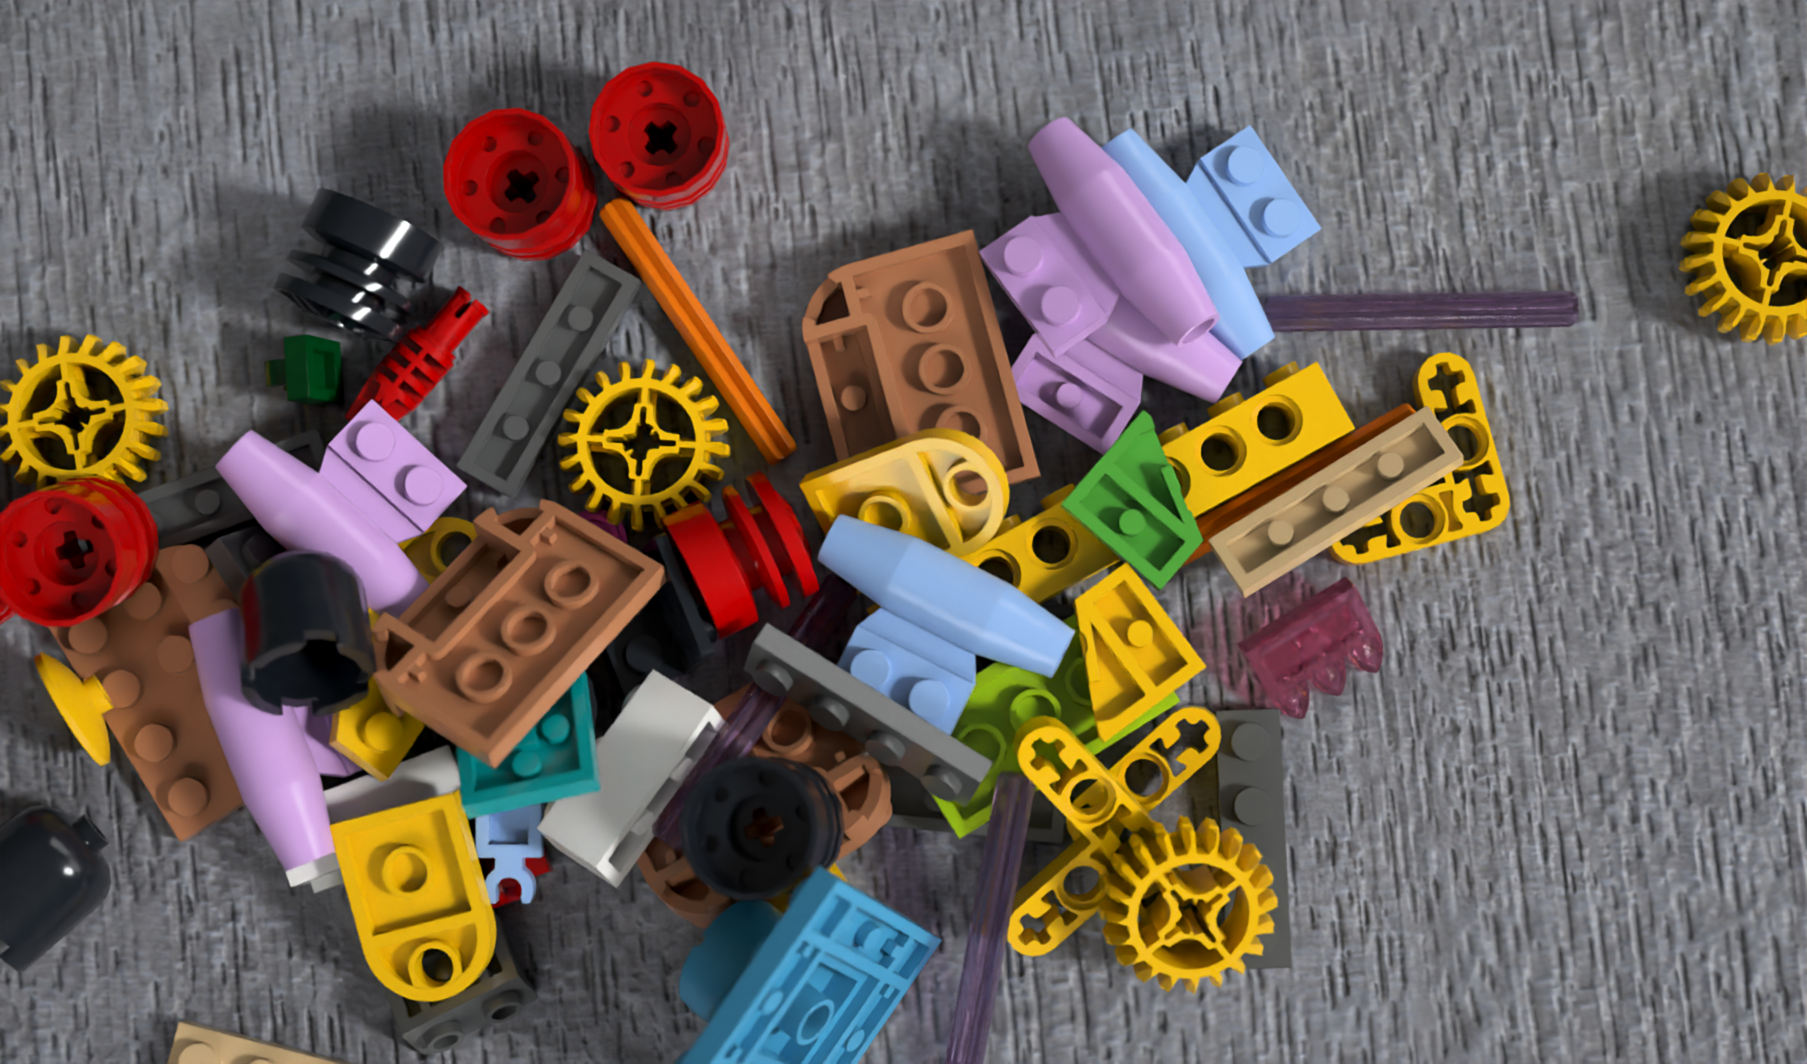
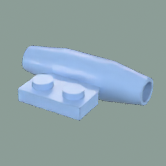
(1229, 218)
(934, 620)

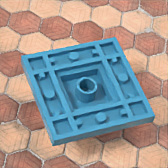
(801, 980)

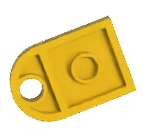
(915, 491)
(417, 889)

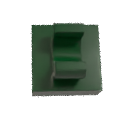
(309, 371)

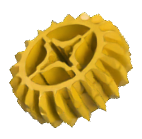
(1715, 251)
(68, 371)
(613, 441)
(1151, 940)

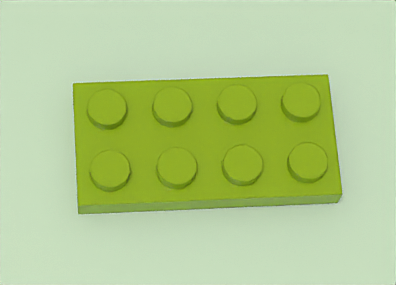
(1007, 699)

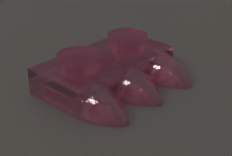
(1312, 647)

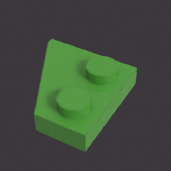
(1137, 505)

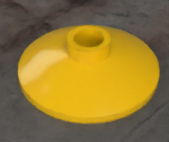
(79, 704)

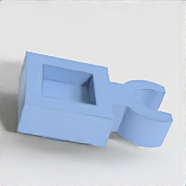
(510, 839)

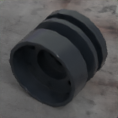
(358, 266)
(725, 820)

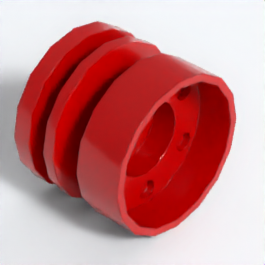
(664, 101)
(493, 163)
(742, 553)
(46, 571)

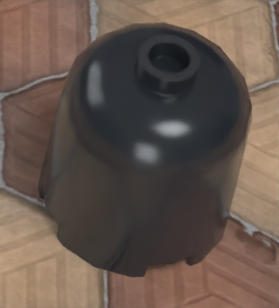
(305, 634)
(47, 880)

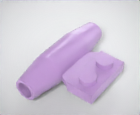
(1101, 245)
(1100, 379)
(365, 500)
(270, 755)

